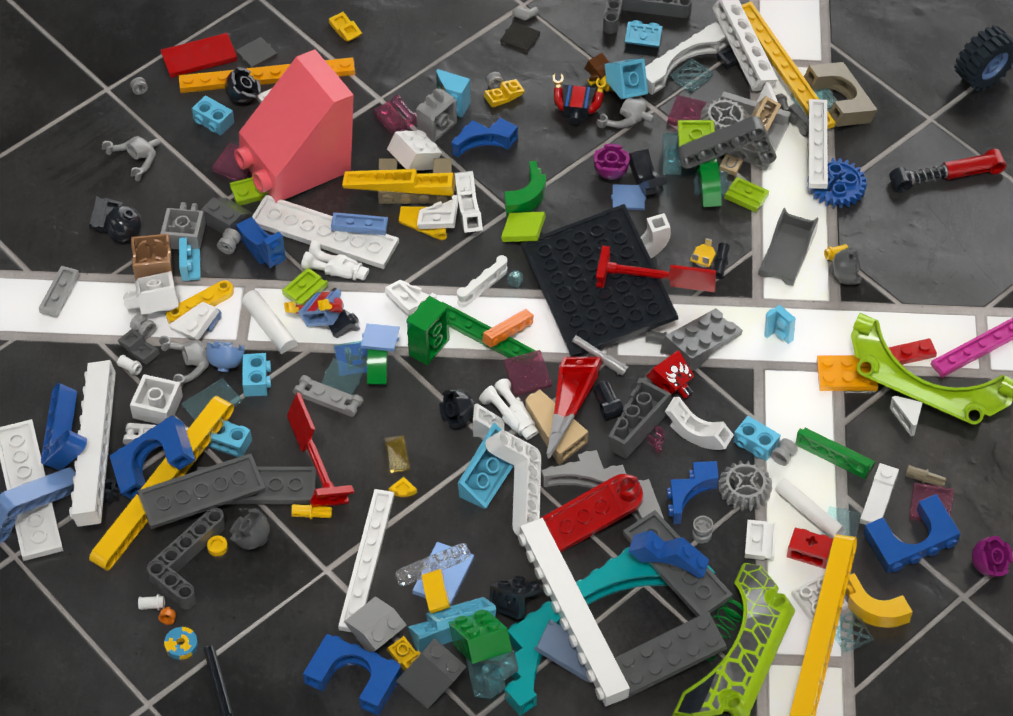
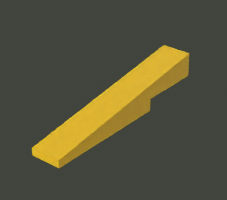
(401, 181)

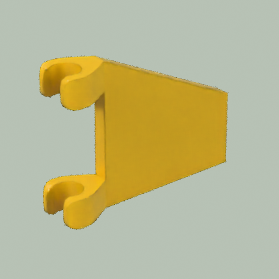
(409, 217)

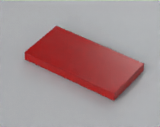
(198, 55)

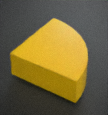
(403, 488)

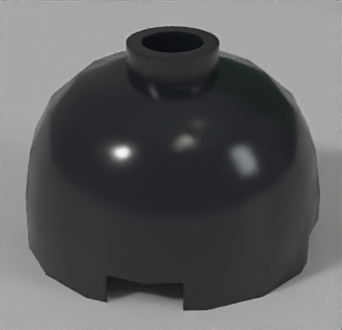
(242, 86)
(123, 223)
(457, 407)

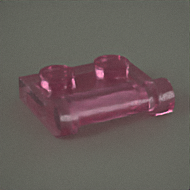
(391, 118)

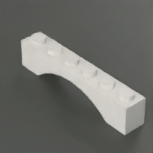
(707, 41)

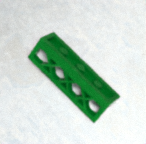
(834, 452)

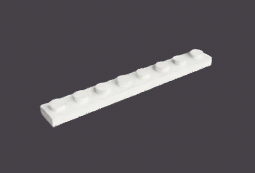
(367, 555)

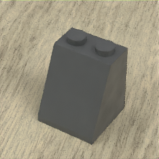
(430, 673)

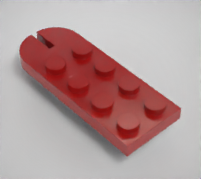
(594, 510)

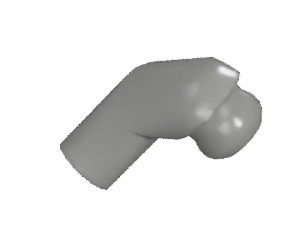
(525, 14)

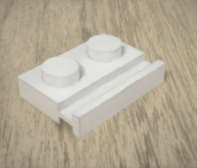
(760, 540)

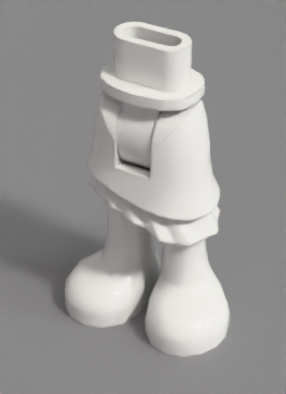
(335, 265)
(516, 416)

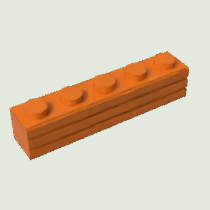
(508, 328)

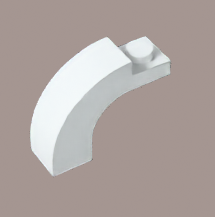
(467, 205)
(656, 234)
(695, 430)

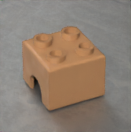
(151, 255)

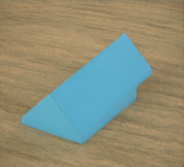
(483, 474)
(438, 626)

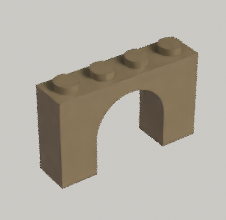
(836, 76)
(440, 165)

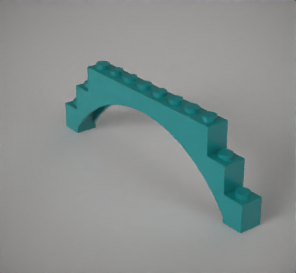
(616, 575)

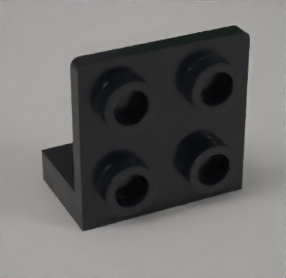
(511, 594)

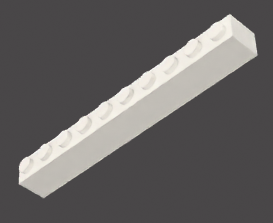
(95, 426)
(574, 612)

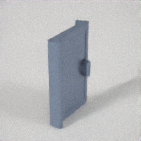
(556, 647)

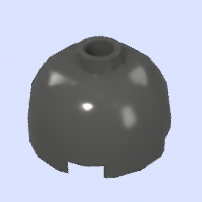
(846, 267)
(251, 530)

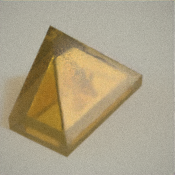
(397, 453)

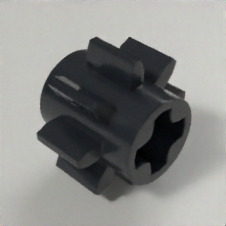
(110, 491)

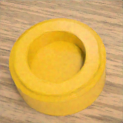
(217, 546)

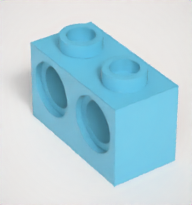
(213, 115)
(255, 370)
(757, 436)
(228, 440)

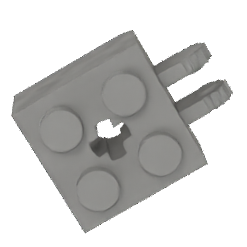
(437, 114)
(183, 224)

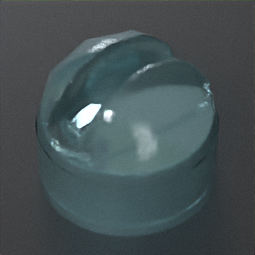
(515, 278)

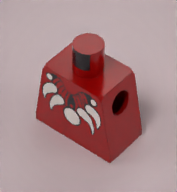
(673, 375)

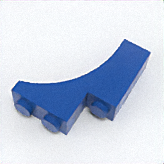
(260, 244)

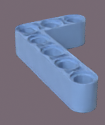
(33, 495)

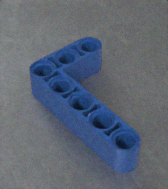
(60, 442)

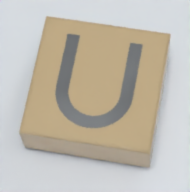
(731, 164)

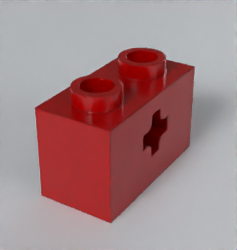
(809, 547)

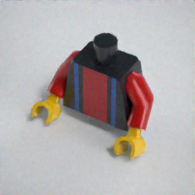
(578, 101)

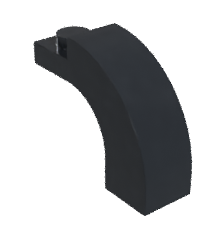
(644, 172)

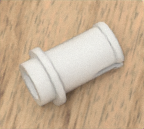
(133, 367)
(156, 602)

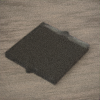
(520, 36)

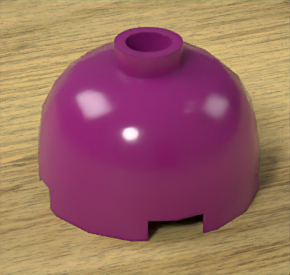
(611, 161)
(992, 556)

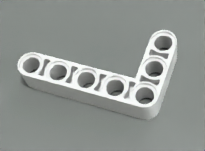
(527, 475)

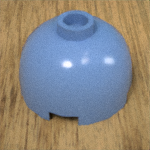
(224, 355)

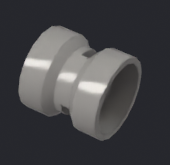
(229, 241)
(143, 325)
(783, 453)
(702, 529)

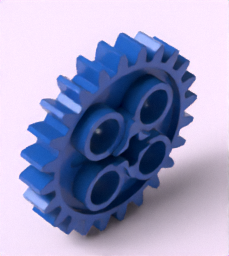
(844, 184)

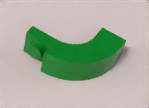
(709, 183)
(528, 197)
(377, 366)

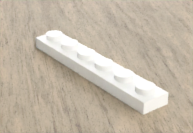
(818, 144)

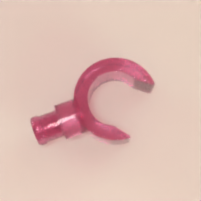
(657, 442)

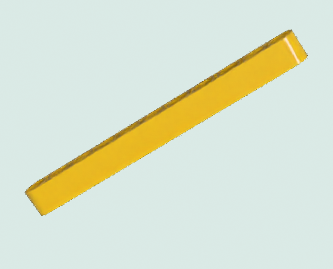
(133, 517)
(824, 626)

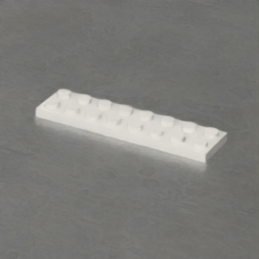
(307, 224)
(21, 464)

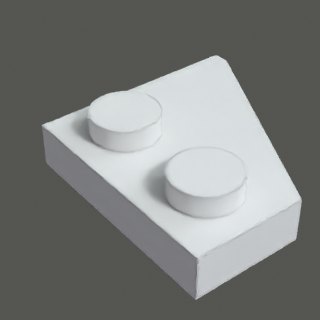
(439, 215)
(406, 296)
(195, 321)

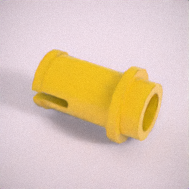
(830, 252)

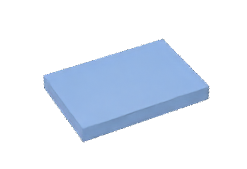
(453, 575)

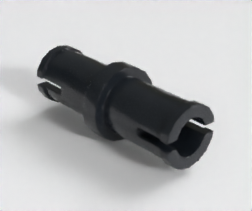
(721, 259)

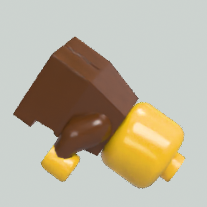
(596, 68)

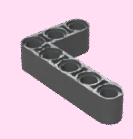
(614, 9)
(727, 140)
(182, 555)

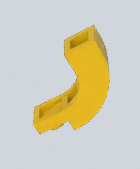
(877, 612)

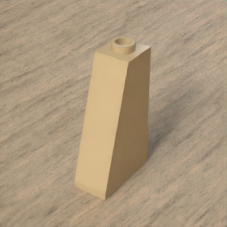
(542, 411)

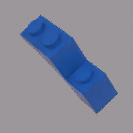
(474, 135)
(701, 478)
(677, 552)

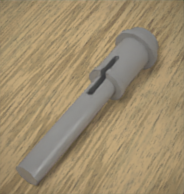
(608, 360)

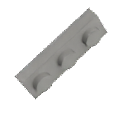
(58, 291)

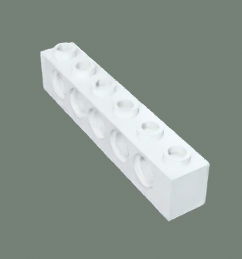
(744, 43)

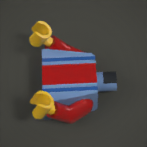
(320, 309)

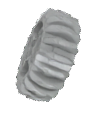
(723, 113)
(746, 492)

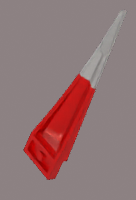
(574, 383)

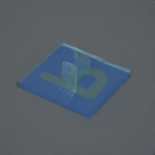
(352, 354)

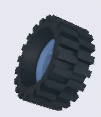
(985, 58)

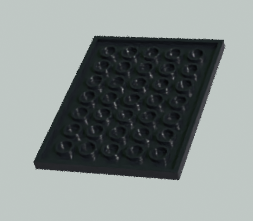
(567, 270)

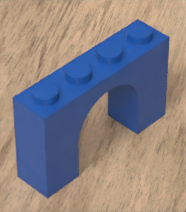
(129, 460)
(896, 554)
(336, 653)

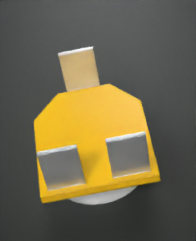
(704, 254)

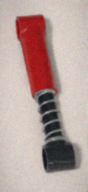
(990, 162)

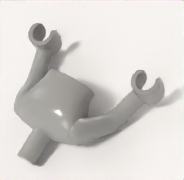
(632, 109)
(137, 148)
(193, 354)

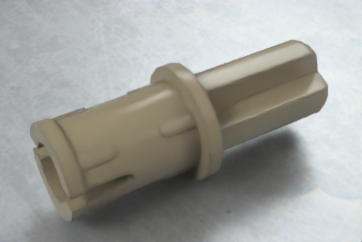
(925, 476)

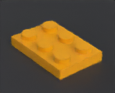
(841, 374)

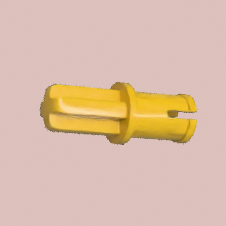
(310, 512)

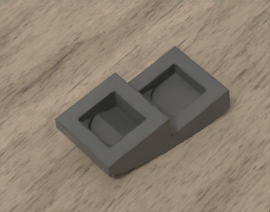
(138, 347)

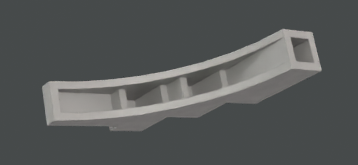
(590, 473)

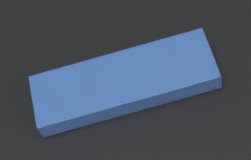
(359, 223)

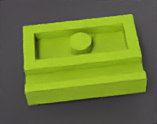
(246, 192)
(746, 194)
(304, 287)

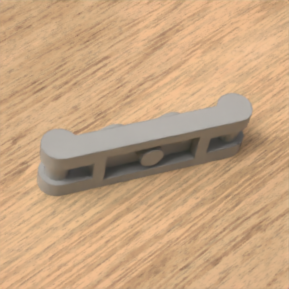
(328, 396)

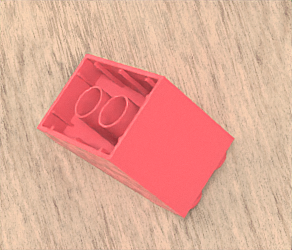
(299, 130)

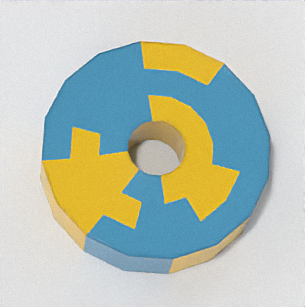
(183, 651)

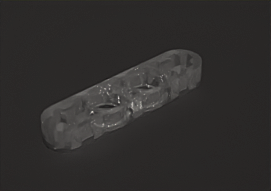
(441, 560)

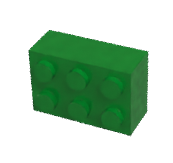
(428, 330)
(480, 636)

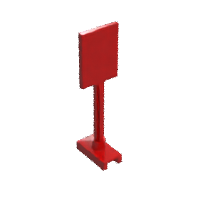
(679, 276)
(303, 431)

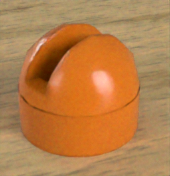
(167, 616)

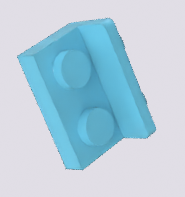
(643, 34)
(189, 261)
(780, 322)

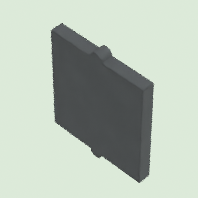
(256, 52)

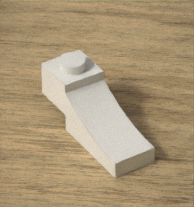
(879, 494)

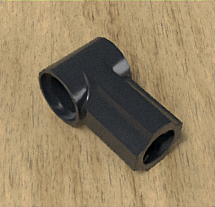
(609, 404)

